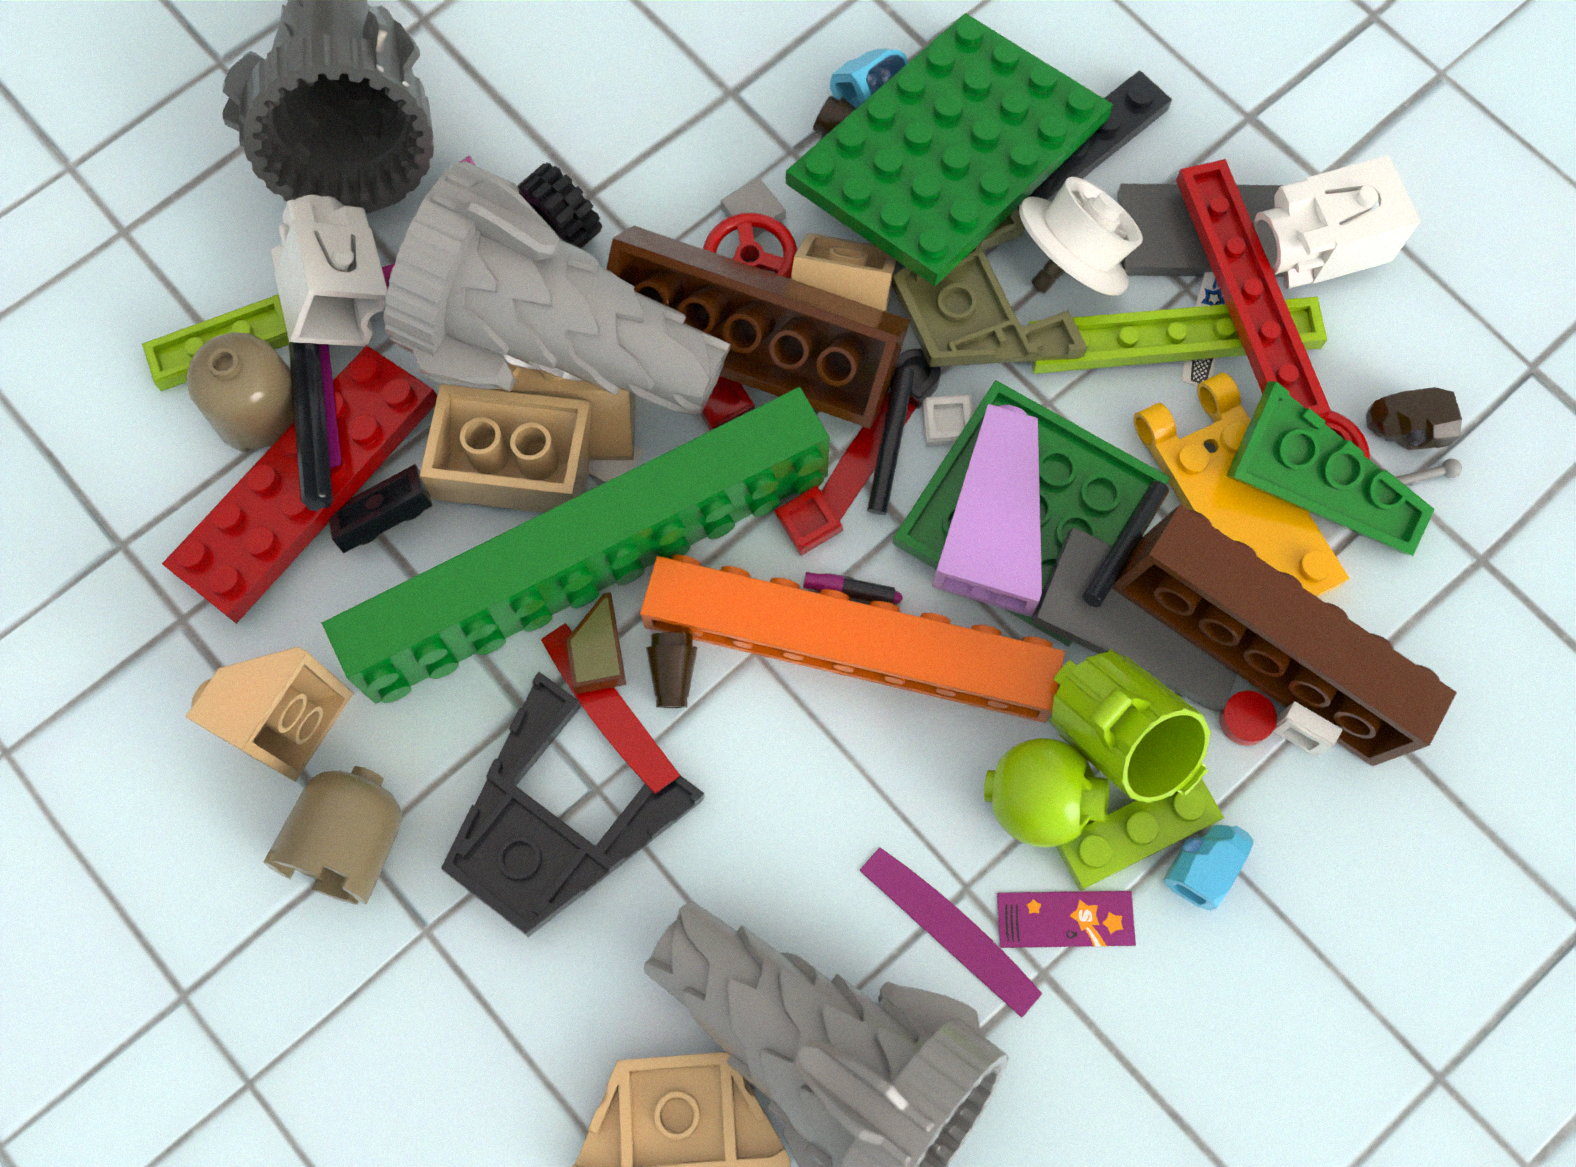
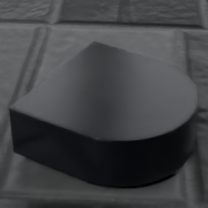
(925, 378)

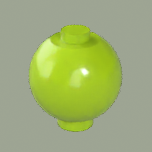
(1045, 792)

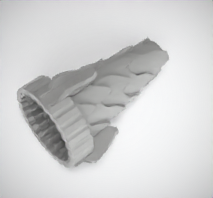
(497, 286)
(841, 1071)

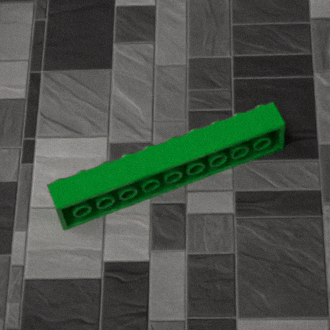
(580, 549)

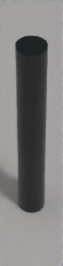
(890, 440)
(1125, 544)

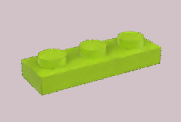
(1137, 833)

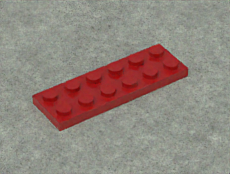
(263, 522)

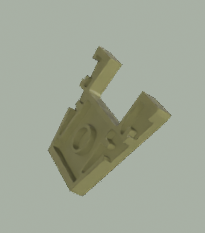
(971, 319)

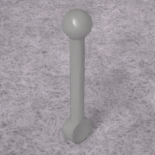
(1450, 468)

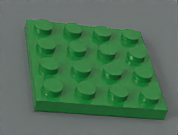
(1080, 486)

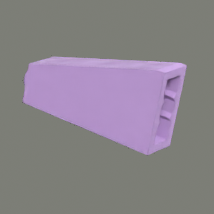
(995, 529)

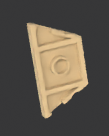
(680, 1116)

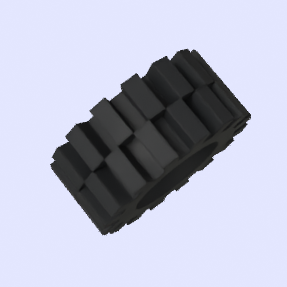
(561, 205)

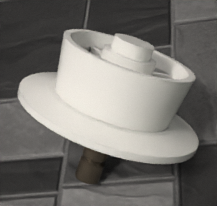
(1081, 235)

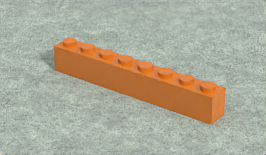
(853, 637)

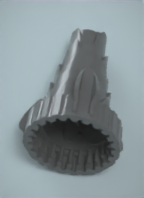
(334, 106)

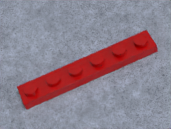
(1249, 283)

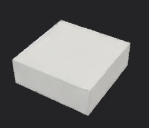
(945, 418)
(1306, 729)

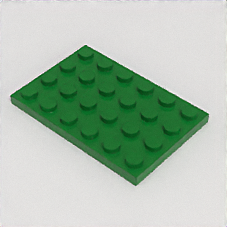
(948, 147)

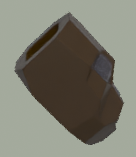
(1416, 418)

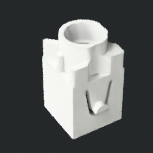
(1328, 226)
(327, 272)

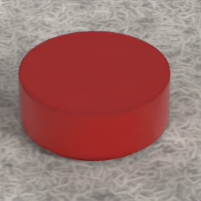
(1248, 718)

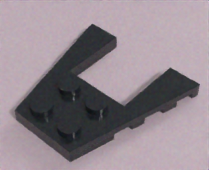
(523, 855)

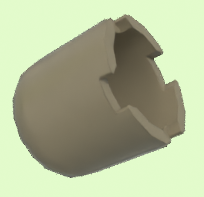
(242, 390)
(339, 834)

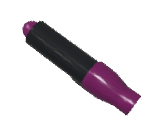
(854, 588)

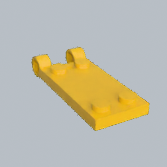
(1272, 528)

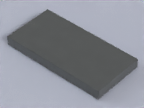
(1167, 230)
(1125, 626)

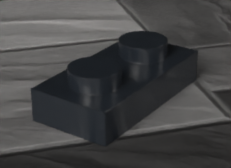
(379, 509)

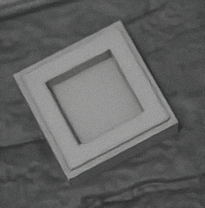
(753, 198)

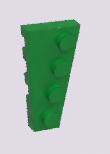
(1313, 468)

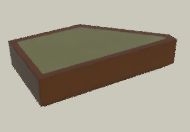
(596, 649)

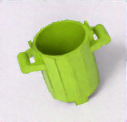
(1130, 726)

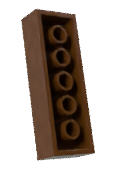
(776, 326)
(1283, 637)

